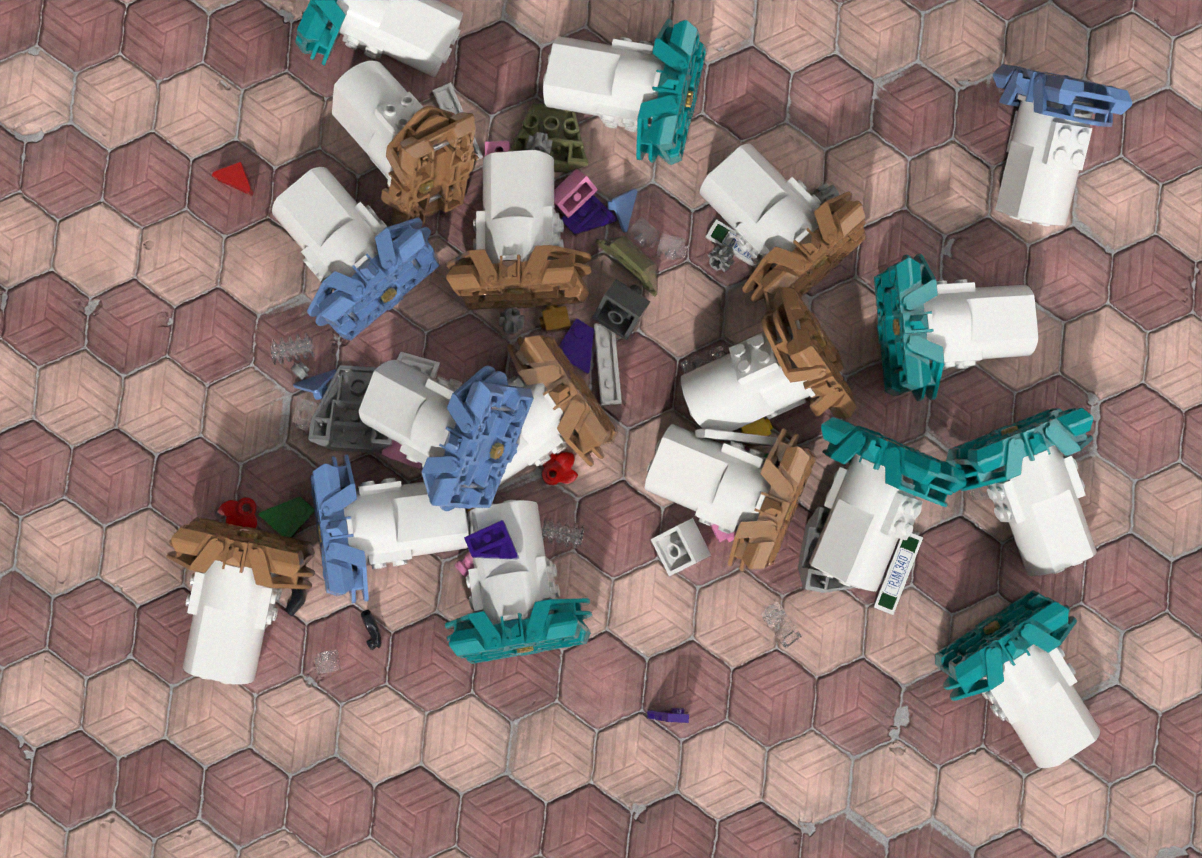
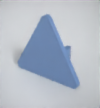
(623, 207)
(316, 384)

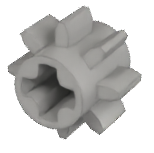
(539, 142)
(826, 193)
(721, 258)
(511, 320)

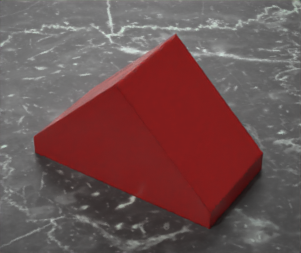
(235, 177)

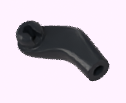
(296, 602)
(372, 628)

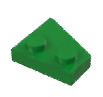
(288, 516)

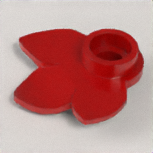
(561, 466)
(236, 515)

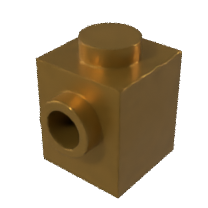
(555, 319)

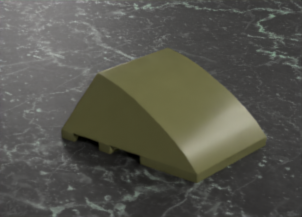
(562, 129)
(633, 259)

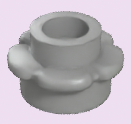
(300, 370)

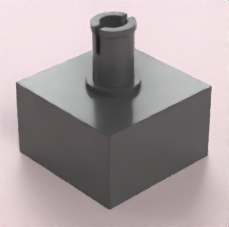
(621, 309)

